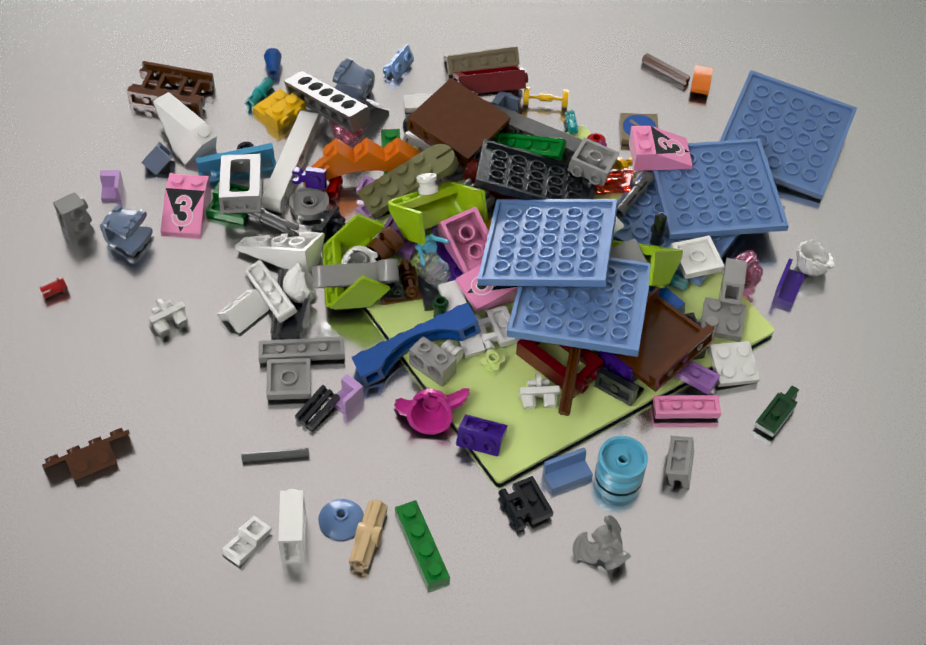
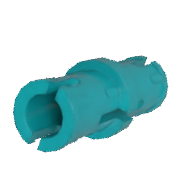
(259, 92)

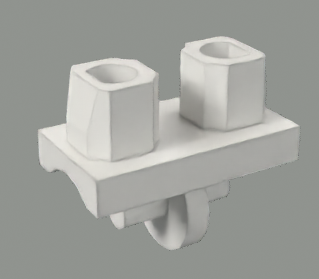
(165, 312)
(541, 390)

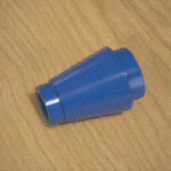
(273, 60)

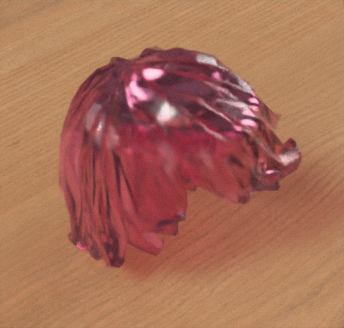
(345, 135)
(754, 271)

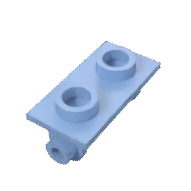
(399, 63)

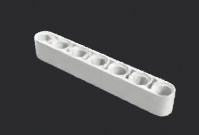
(292, 156)

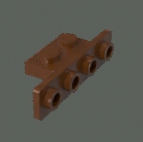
(88, 459)

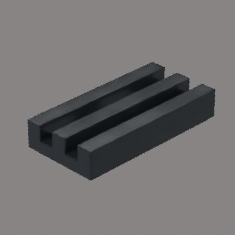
(324, 394)

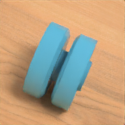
(621, 464)

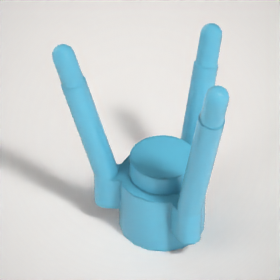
(430, 246)

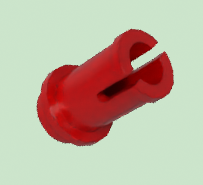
(334, 186)
(54, 287)

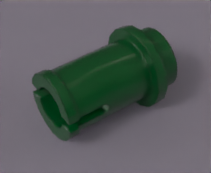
(440, 305)

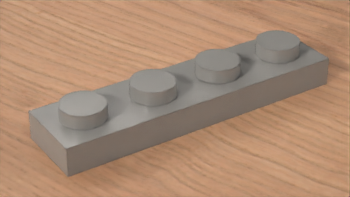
(312, 348)

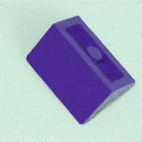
(788, 286)

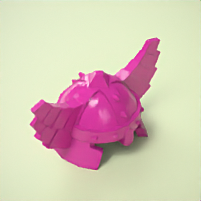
(431, 409)

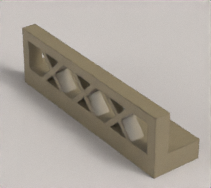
(482, 59)

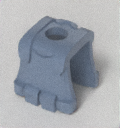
(353, 79)
(123, 229)

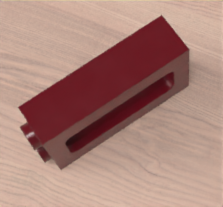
(493, 79)
(554, 370)

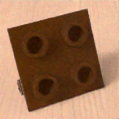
(410, 283)

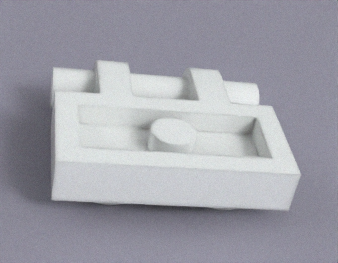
(498, 320)

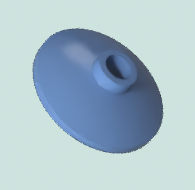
(336, 527)

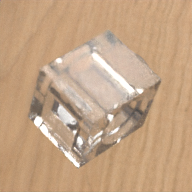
(434, 271)

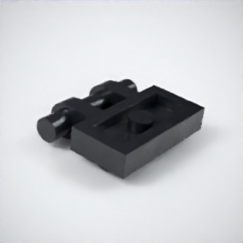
(532, 500)

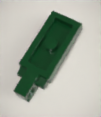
(777, 412)

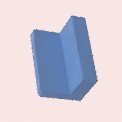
(566, 470)

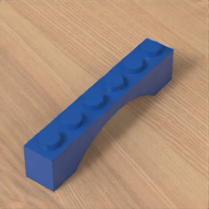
(377, 361)

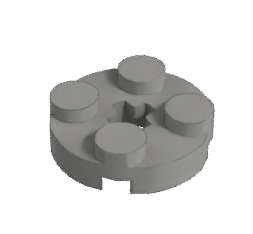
(299, 205)

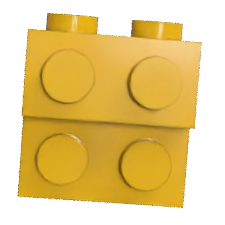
(279, 109)

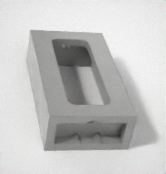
(240, 201)

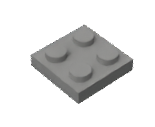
(725, 318)
(288, 379)

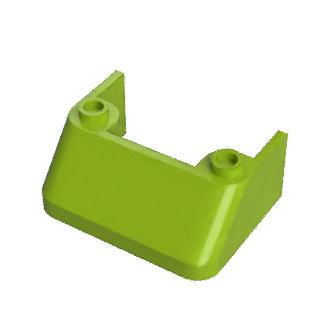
(418, 212)
(663, 262)
(365, 290)

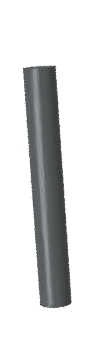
(275, 454)

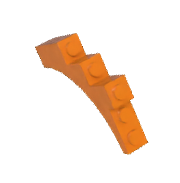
(365, 156)

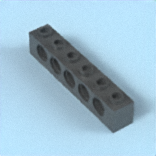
(329, 101)

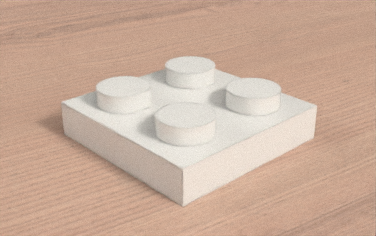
(699, 257)
(734, 363)

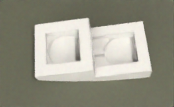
(247, 541)

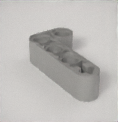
(346, 274)

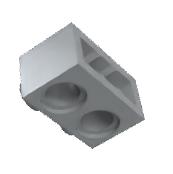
(73, 215)
(432, 361)

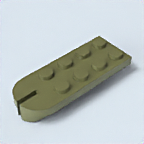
(403, 179)

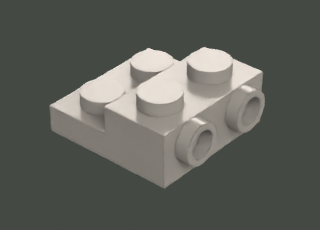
(593, 161)

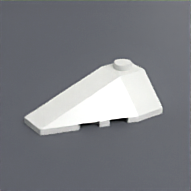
(187, 132)
(285, 250)

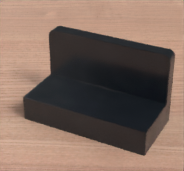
(296, 324)
(617, 386)

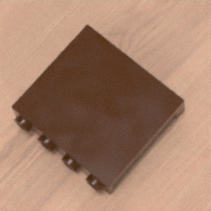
(458, 120)
(666, 343)

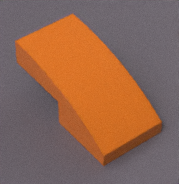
(701, 80)

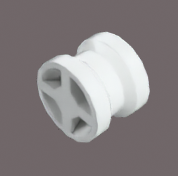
(427, 183)
(456, 351)

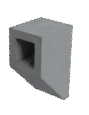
(733, 281)

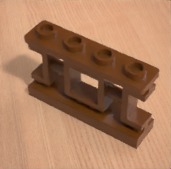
(142, 96)

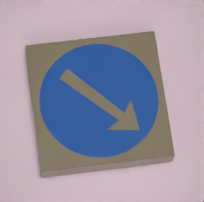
(635, 119)

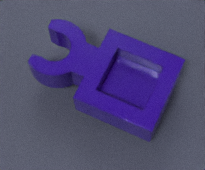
(313, 177)

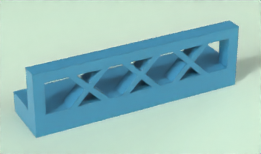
(211, 164)

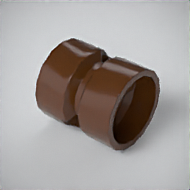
(387, 243)

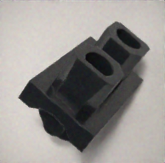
(331, 223)

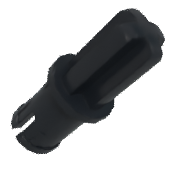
(658, 229)

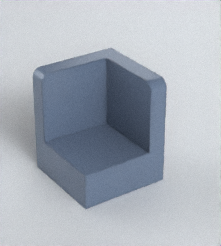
(507, 101)
(157, 158)

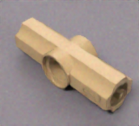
(368, 534)

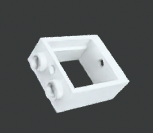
(292, 526)

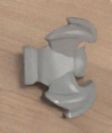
(606, 546)

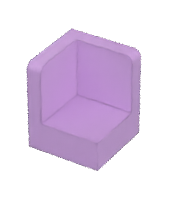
(111, 185)
(350, 394)

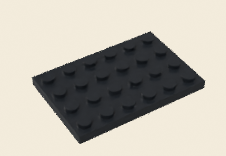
(528, 175)

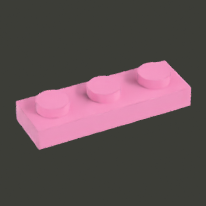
(687, 406)

